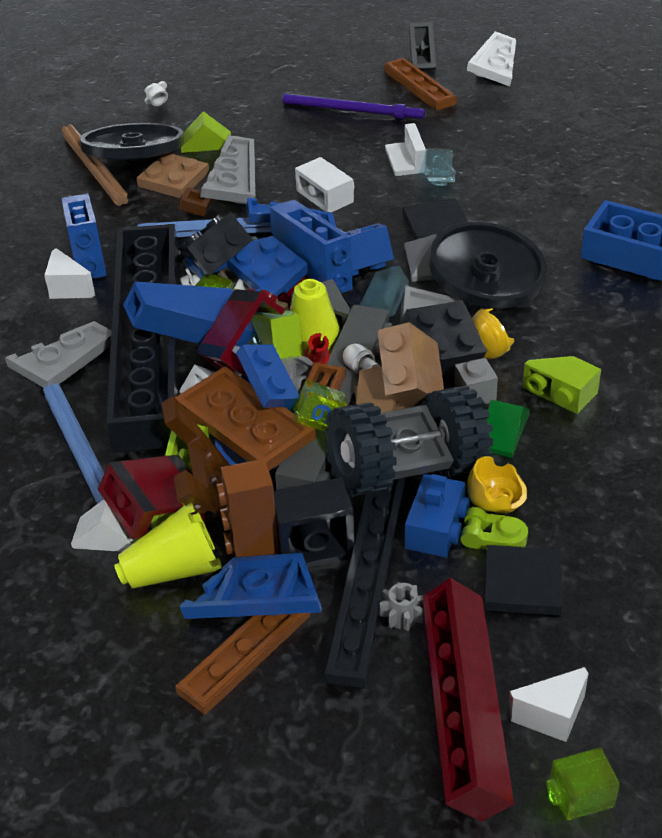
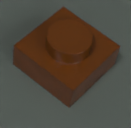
(193, 202)

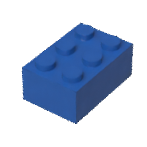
(625, 239)

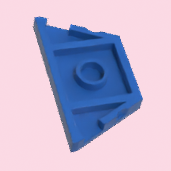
(257, 587)

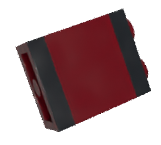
(230, 325)
(141, 490)

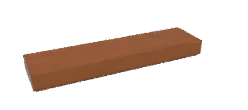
(420, 84)
(236, 658)

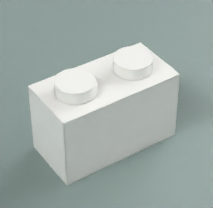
(324, 185)

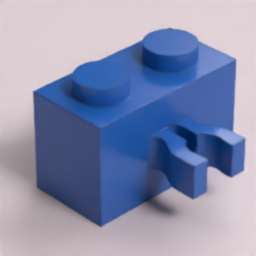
(370, 247)
(436, 515)

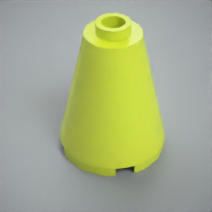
(315, 312)
(169, 552)

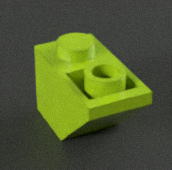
(562, 381)

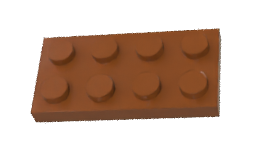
(240, 422)

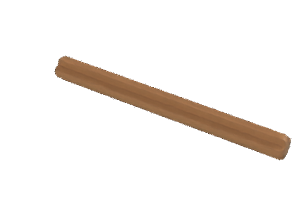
(96, 167)

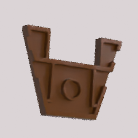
(204, 458)

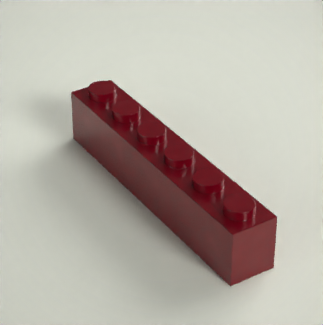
(466, 702)

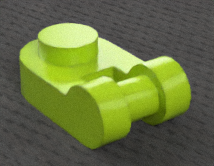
(503, 529)

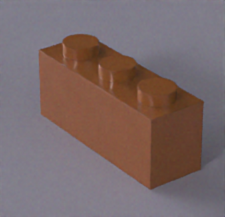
(248, 510)

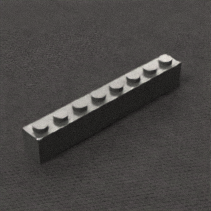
(310, 462)

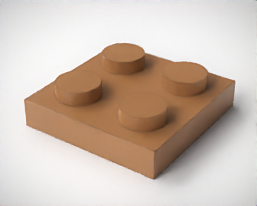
(172, 174)

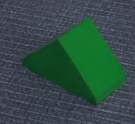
(507, 425)

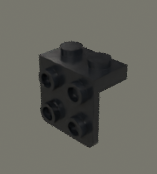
(217, 244)

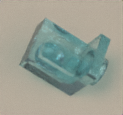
(439, 166)

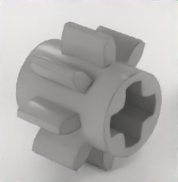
(402, 606)

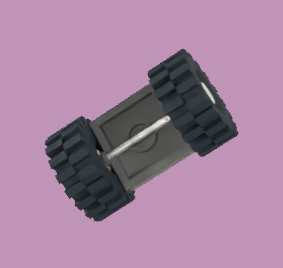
(379, 447)

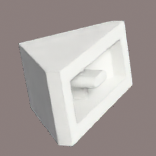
(67, 278)
(101, 531)
(549, 704)

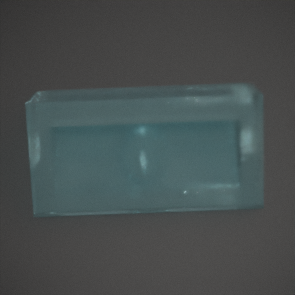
(386, 290)

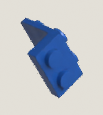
(268, 376)

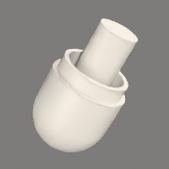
(358, 358)

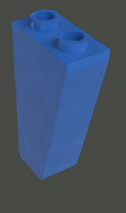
(84, 234)
(315, 241)
(178, 310)

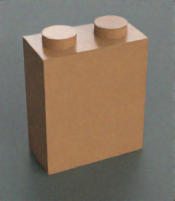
(409, 364)

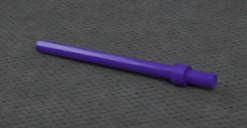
(399, 111)

